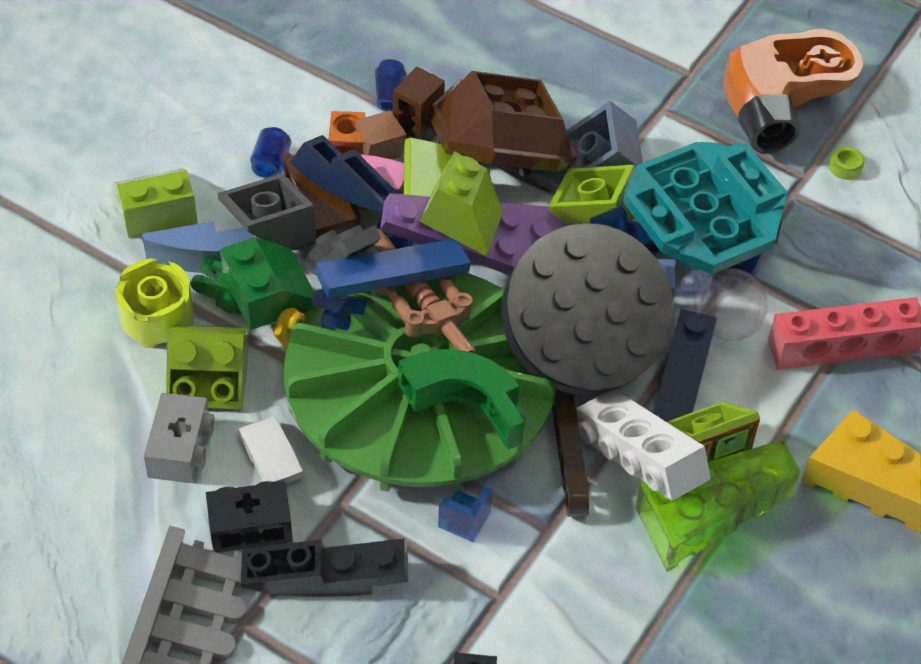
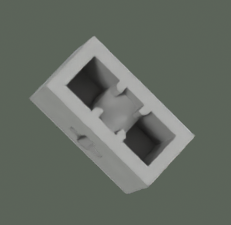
(178, 438)

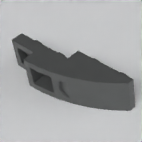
(340, 246)

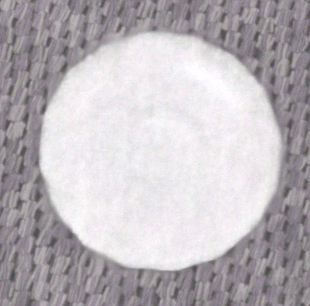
(736, 302)

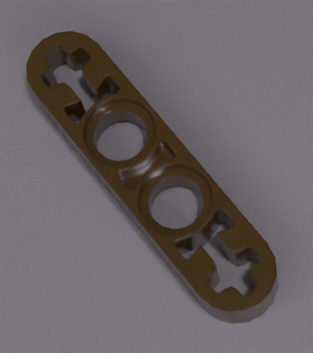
(570, 455)

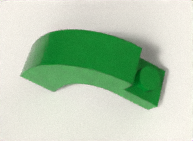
(465, 378)

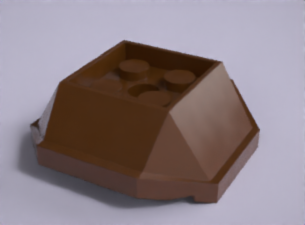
(503, 122)

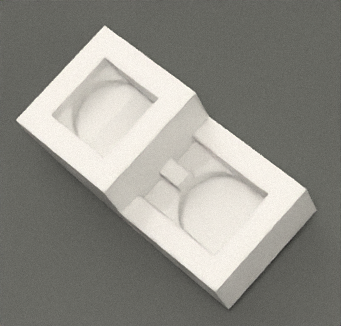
(270, 451)

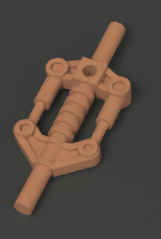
(436, 315)

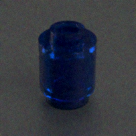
(269, 151)

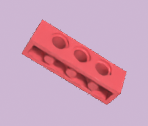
(846, 333)

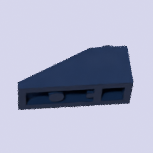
(685, 365)

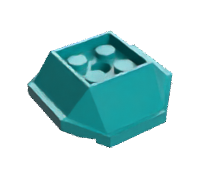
(707, 204)

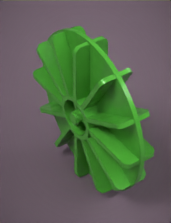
(356, 414)

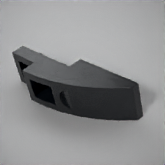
(319, 571)

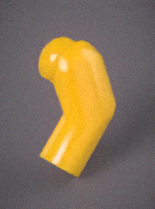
(284, 324)

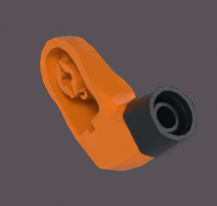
(783, 72)

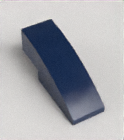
(342, 174)

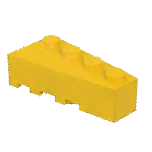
(870, 468)

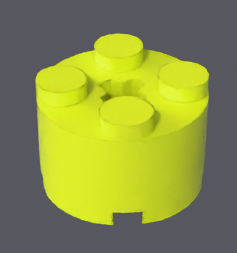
(153, 300)

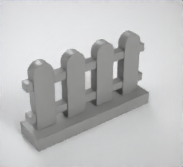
(187, 597)

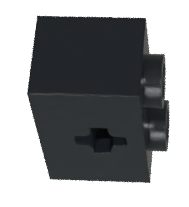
(249, 516)

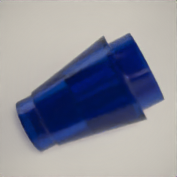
(387, 77)

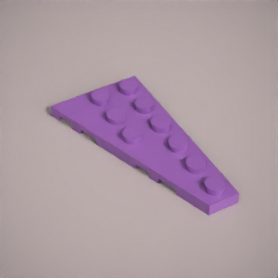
(518, 227)

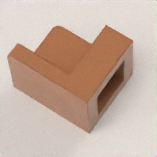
(382, 135)

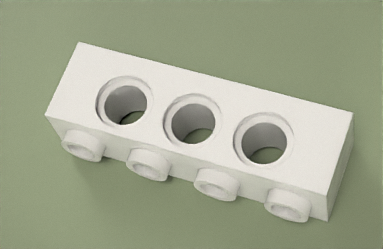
(643, 444)

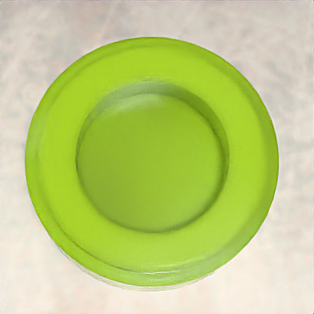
(846, 162)

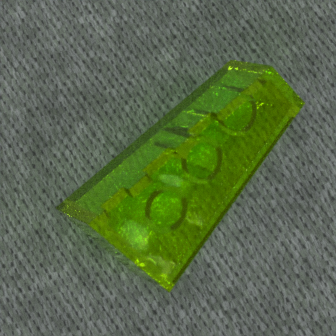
(738, 490)

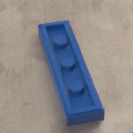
(392, 268)

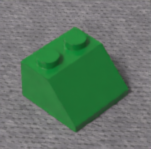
(264, 280)

